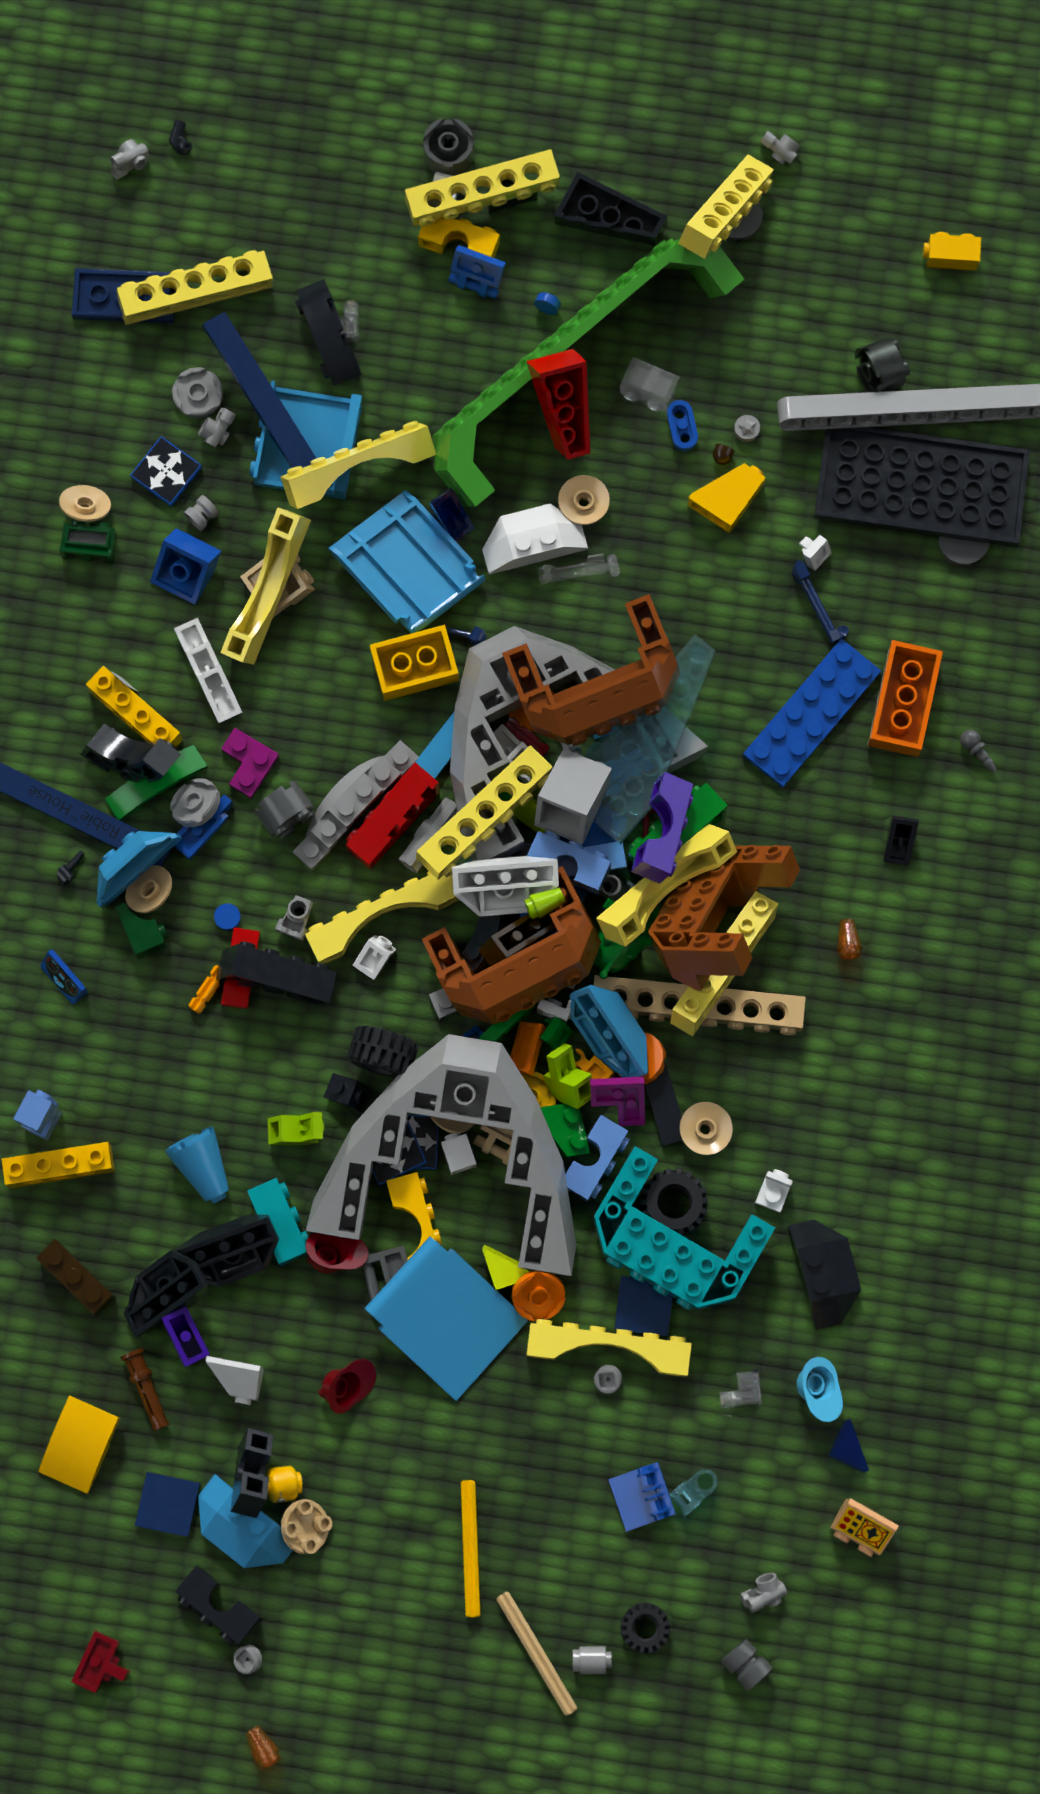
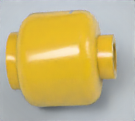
(283, 1484)

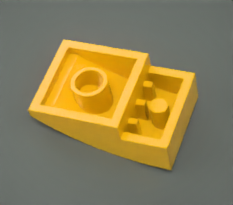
(78, 1444)

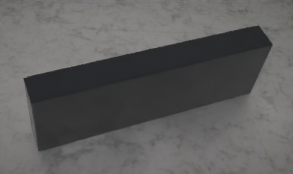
(665, 1108)

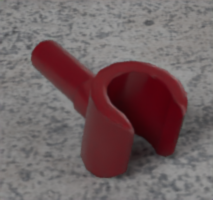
(645, 832)

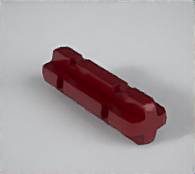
(525, 735)

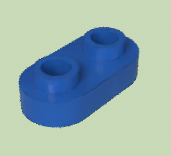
(682, 427)

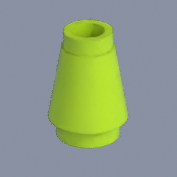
(543, 903)

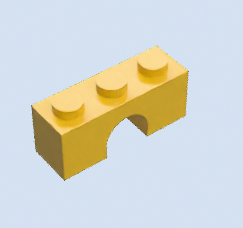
(442, 231)

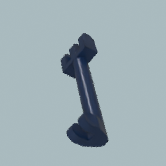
(801, 576)

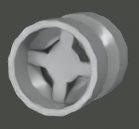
(201, 512)

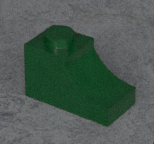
(143, 934)

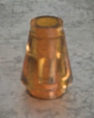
(848, 940)
(262, 1748)

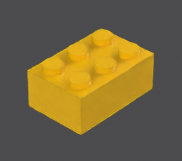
(414, 662)

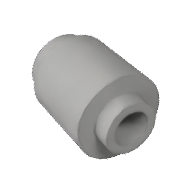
(591, 1660)

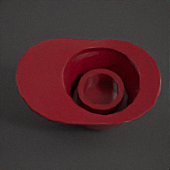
(335, 1253)
(348, 1385)

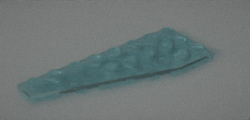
(647, 747)

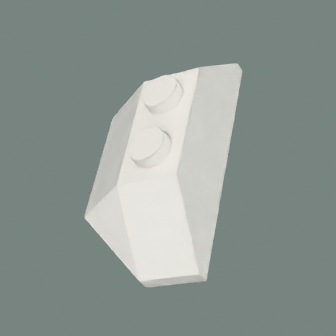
(531, 538)
(503, 883)

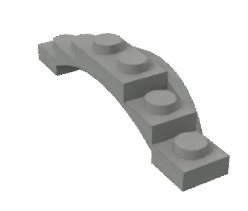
(349, 800)

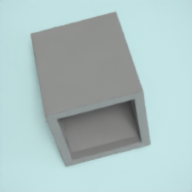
(572, 796)

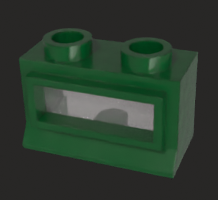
(88, 540)

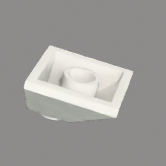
(238, 1378)

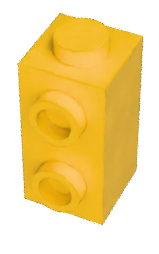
(952, 251)

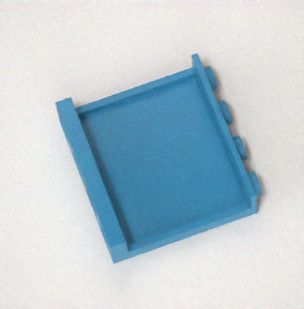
(326, 425)

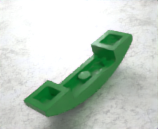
(132, 794)

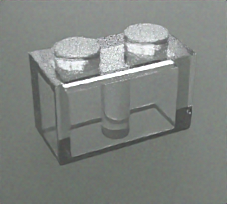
(649, 385)

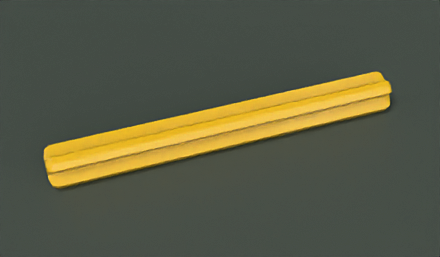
(470, 1548)

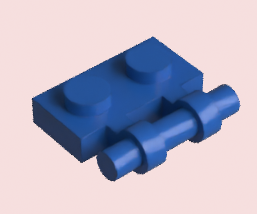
(478, 267)

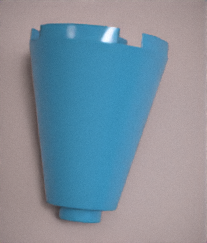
(201, 1164)

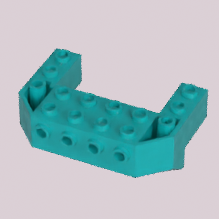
(666, 1257)

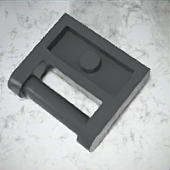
(391, 1262)

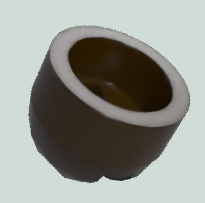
(722, 454)

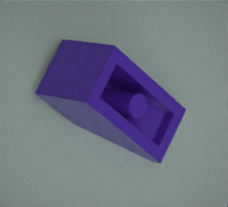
(185, 1336)

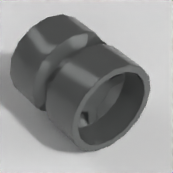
(746, 1664)

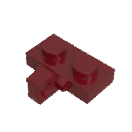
(99, 1663)

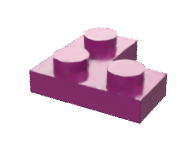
(255, 761)
(624, 1092)

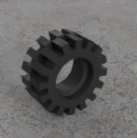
(628, 1627)

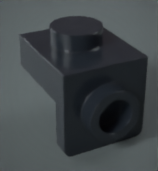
(347, 1092)

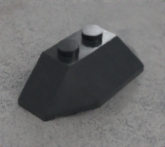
(233, 1249)
(826, 1272)
(163, 1289)

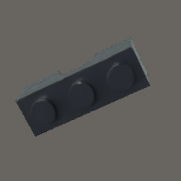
(249, 1481)
(197, 1592)

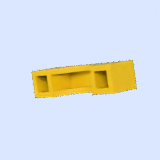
(407, 1195)

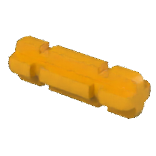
(205, 991)

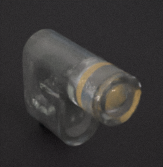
(351, 320)
(747, 1391)

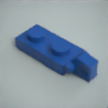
(196, 837)

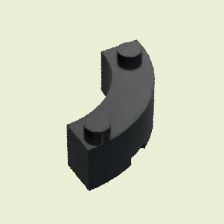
(325, 325)
(130, 757)
(485, 929)

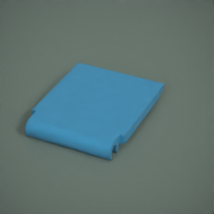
(407, 563)
(445, 1317)

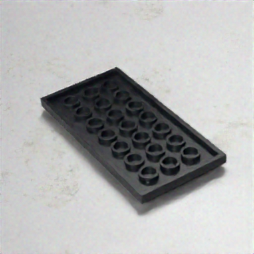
(922, 484)

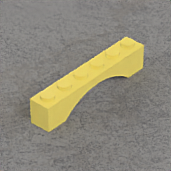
(310, 483)
(282, 548)
(629, 914)
(333, 938)
(664, 1355)

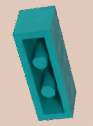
(271, 1200)

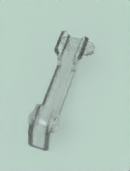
(594, 565)

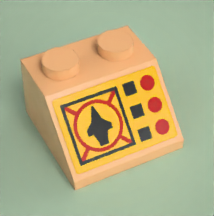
(863, 1527)

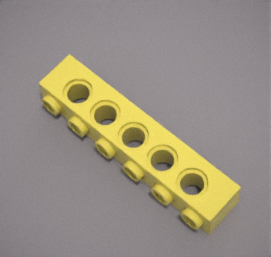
(491, 177)
(727, 207)
(185, 297)
(527, 763)
(695, 1004)

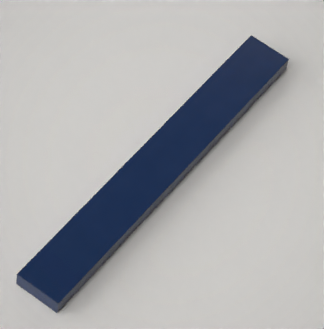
(259, 391)

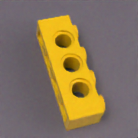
(131, 708)
(58, 1165)

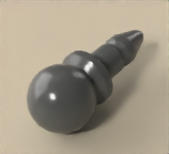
(971, 741)

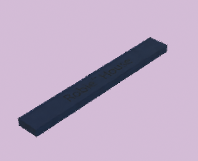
(65, 808)

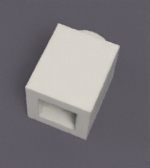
(458, 1153)

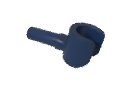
(475, 637)

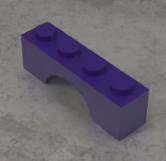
(670, 800)

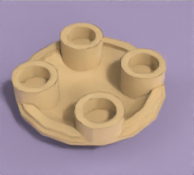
(305, 1526)

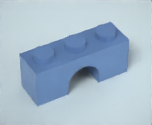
(591, 867)
(38, 1114)
(609, 1139)

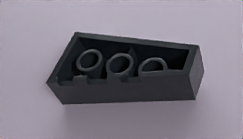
(607, 212)
(277, 973)

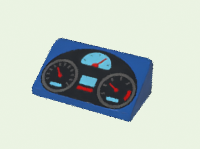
(63, 977)

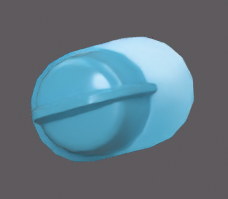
(820, 1389)

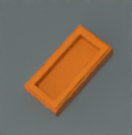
(527, 1047)

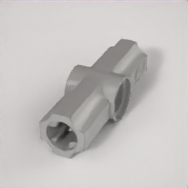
(444, 812)

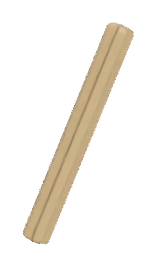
(536, 1653)

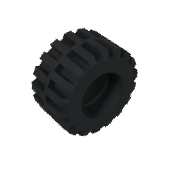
(381, 1051)
(689, 1185)

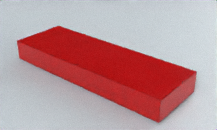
(233, 994)

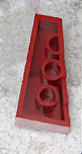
(563, 396)
(393, 816)

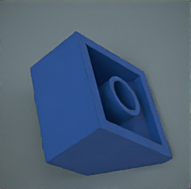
(185, 565)

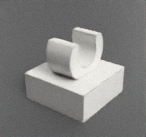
(815, 551)

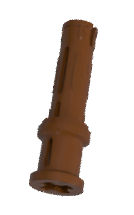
(140, 1376)

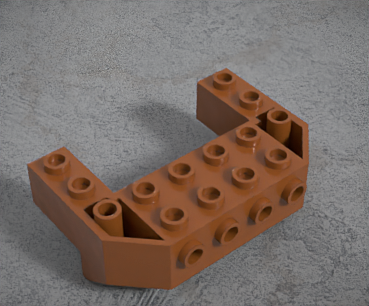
(604, 700)
(692, 912)
(525, 976)

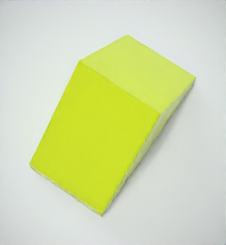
(502, 1268)

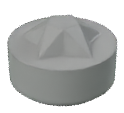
(747, 428)
(608, 1379)
(247, 1659)

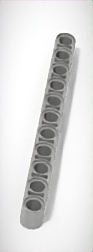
(909, 407)

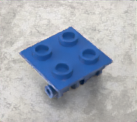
(642, 1496)

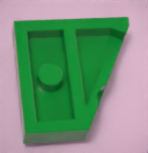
(567, 1130)

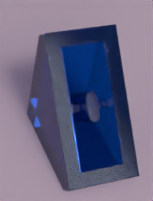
(451, 514)
(847, 1448)

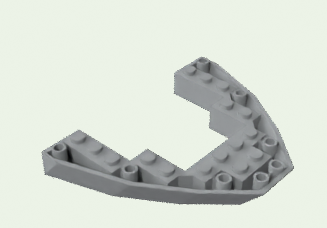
(489, 694)
(470, 1084)

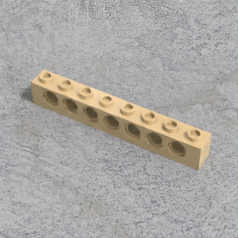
(790, 1005)

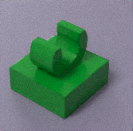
(556, 1033)

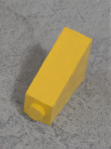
(728, 496)

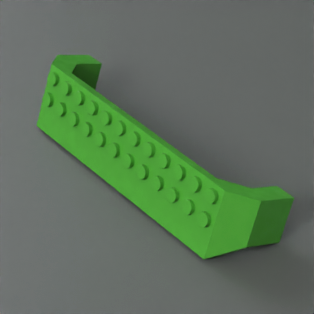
(456, 438)

